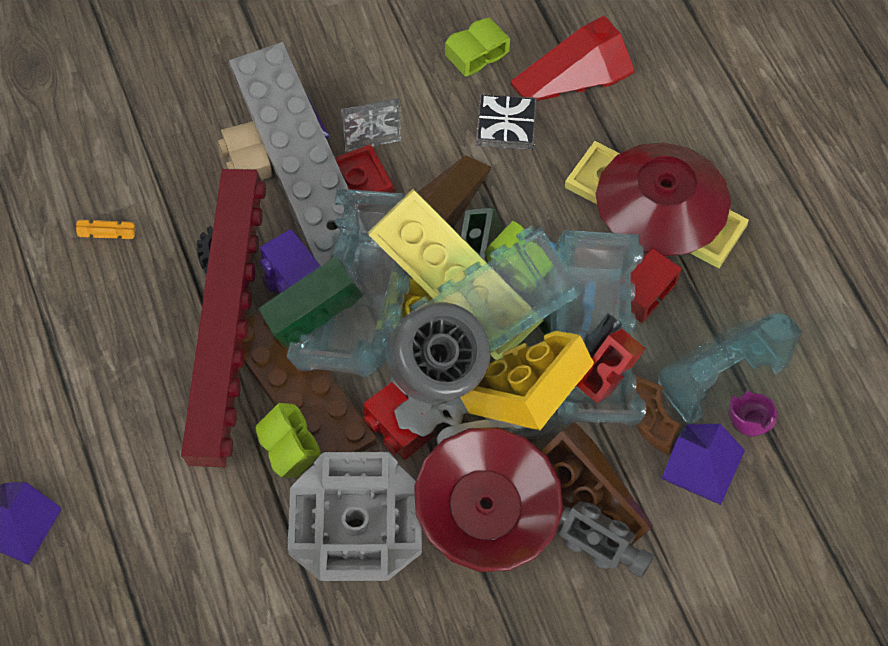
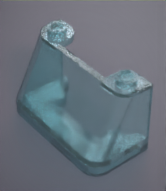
(760, 341)

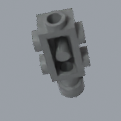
(598, 539)

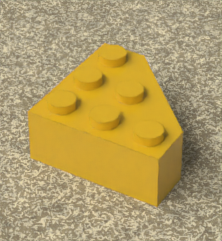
(530, 381)

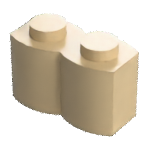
(245, 149)

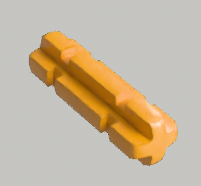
(105, 229)

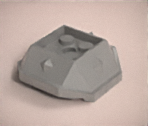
(346, 489)

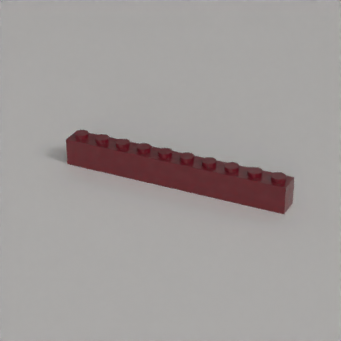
(223, 319)

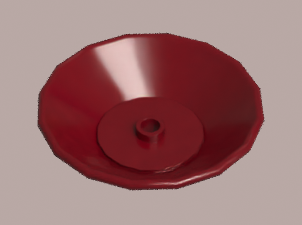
(666, 219)
(508, 475)

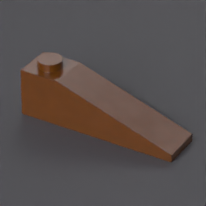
(455, 188)
(591, 479)

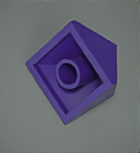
(704, 461)
(24, 520)

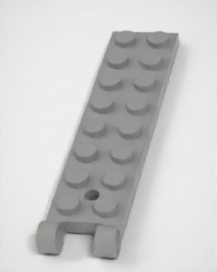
(293, 143)

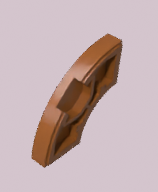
(656, 425)

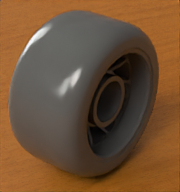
(455, 336)

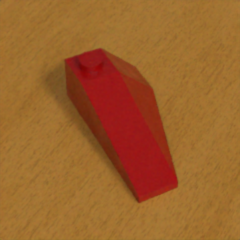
(582, 60)

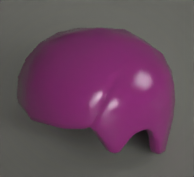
(752, 414)

